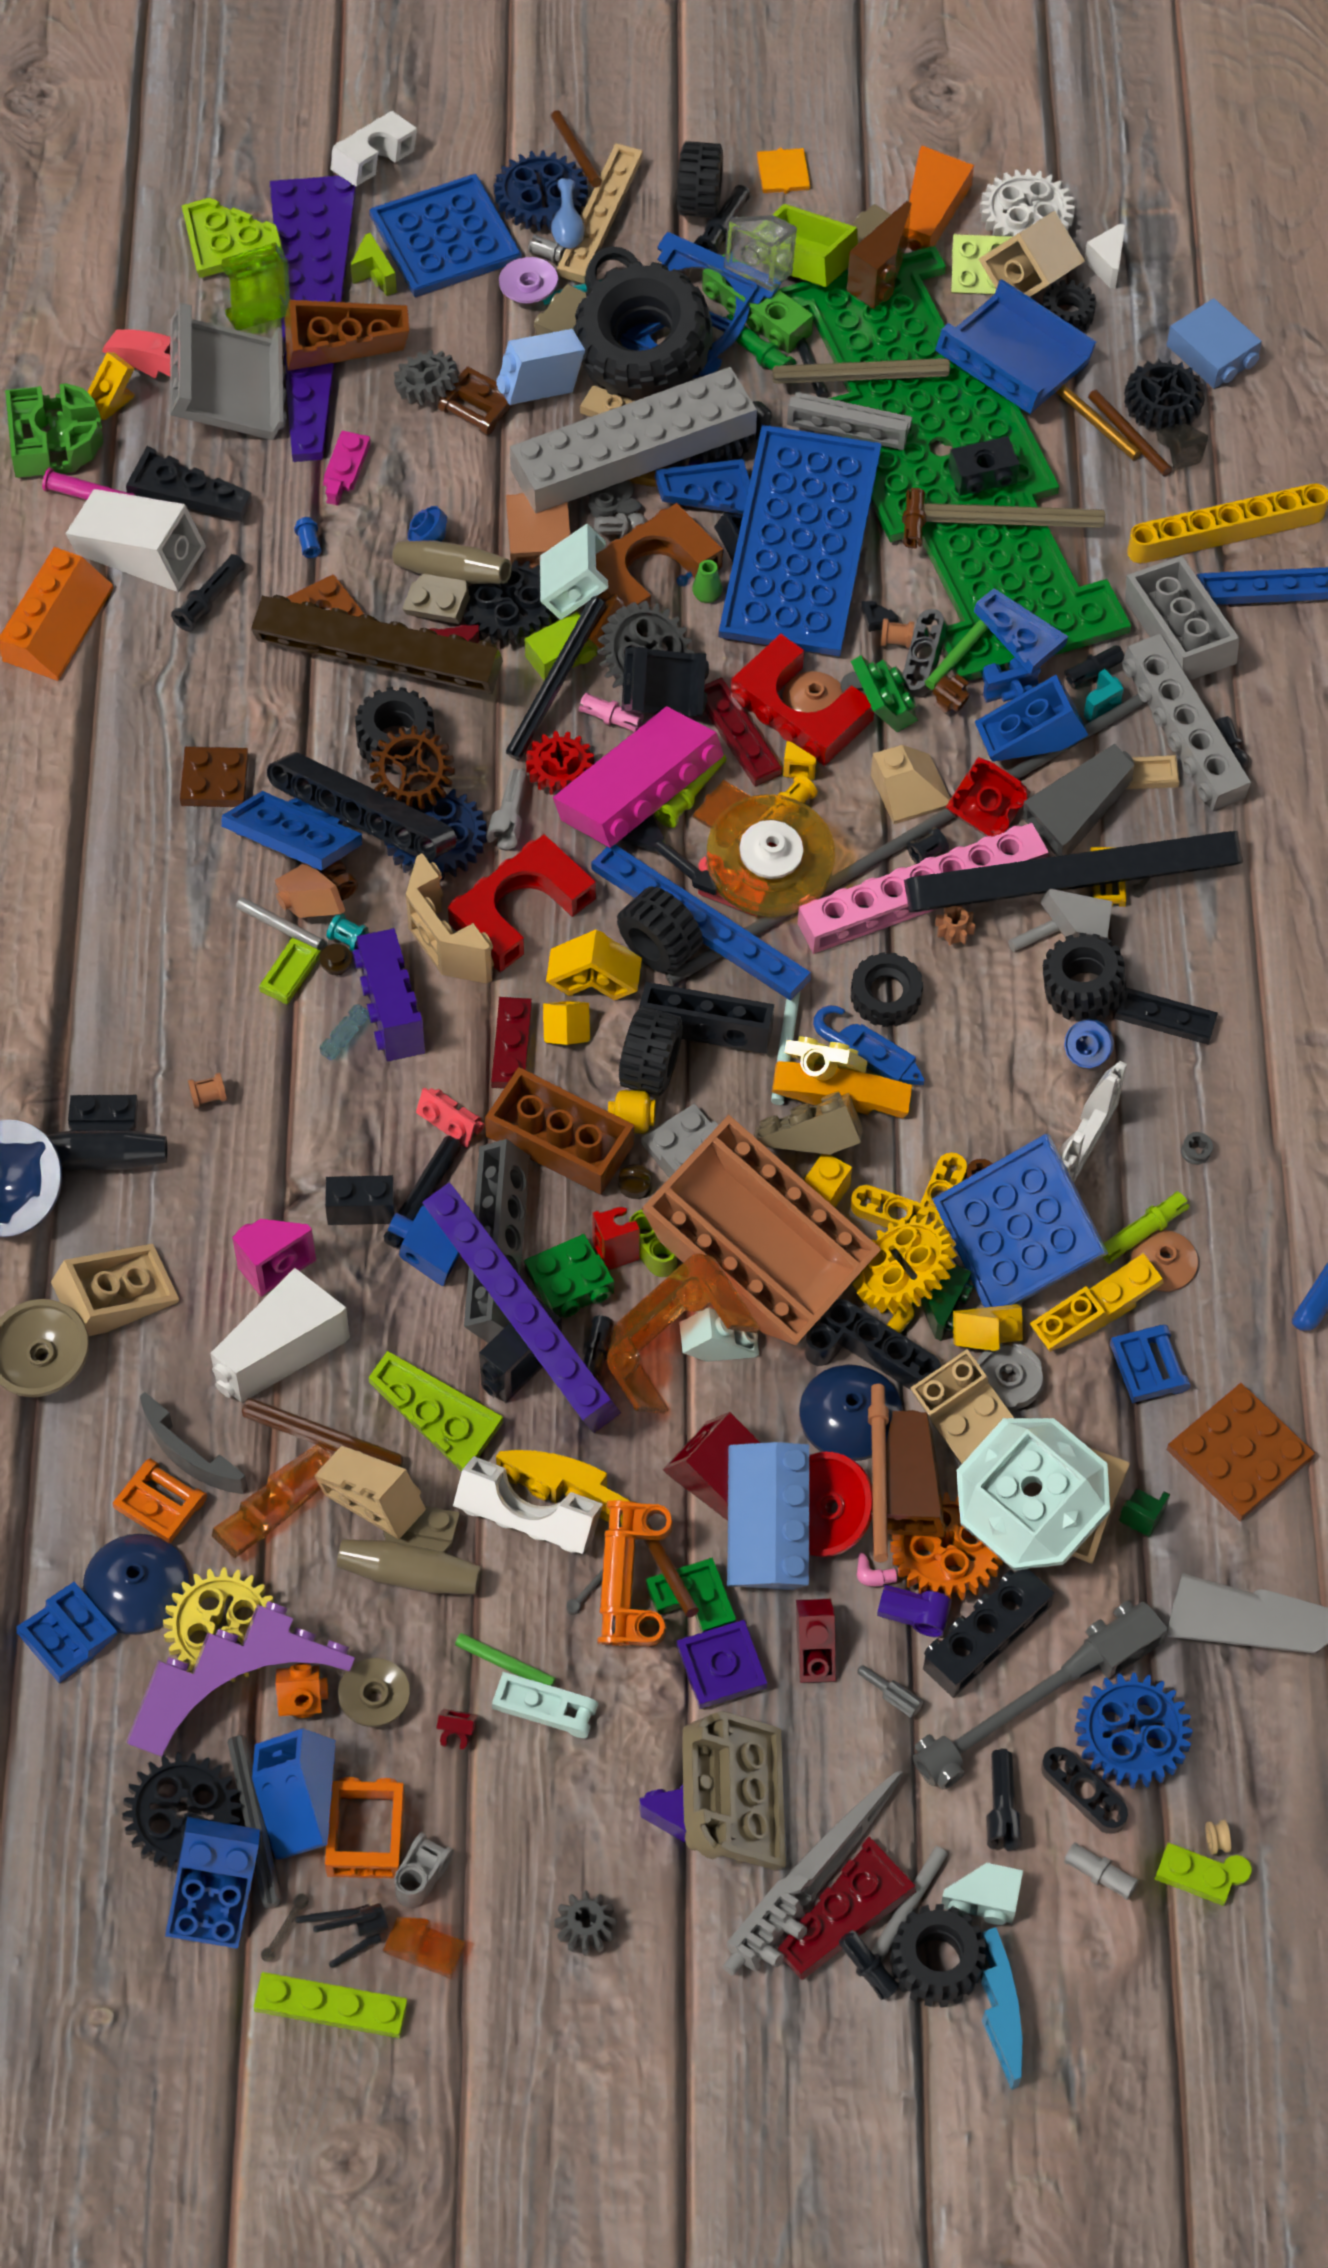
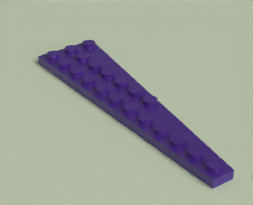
(314, 237)

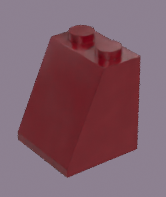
(704, 1460)

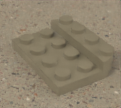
(734, 1789)

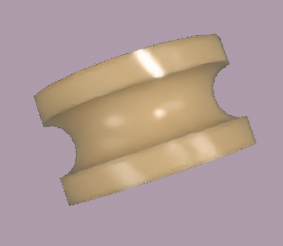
(1218, 1837)

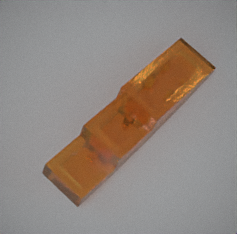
(273, 1503)

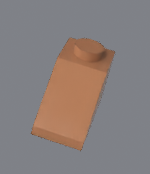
(308, 893)

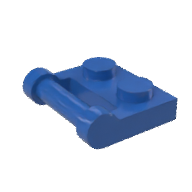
(1139, 1365)

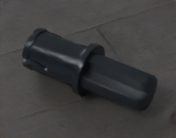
(1093, 665)
(868, 1965)

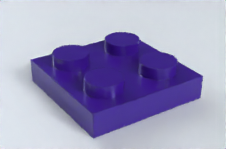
(721, 1664)

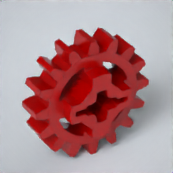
(546, 769)

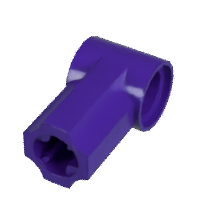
(923, 1611)

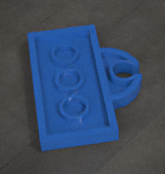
(293, 829)

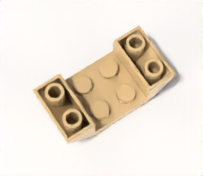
(455, 955)
(961, 1404)

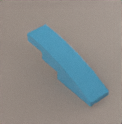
(1003, 2019)

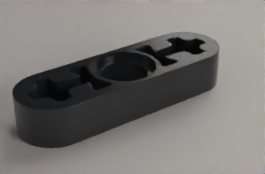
(919, 640)
(1109, 1803)

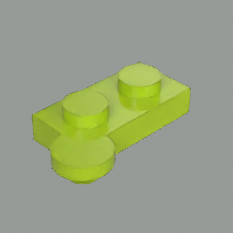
(1201, 1874)

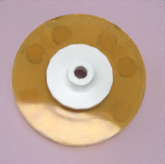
(770, 855)

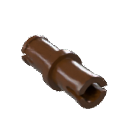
(914, 518)

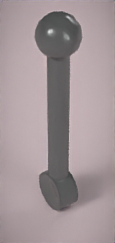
(573, 1605)

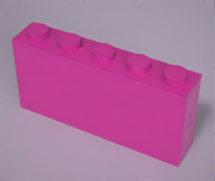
(638, 776)

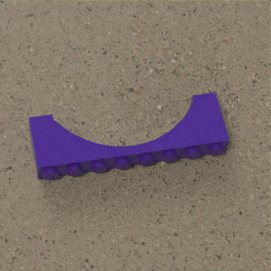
(521, 1308)

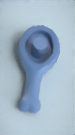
(567, 224)

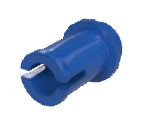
(307, 530)

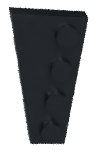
(168, 481)

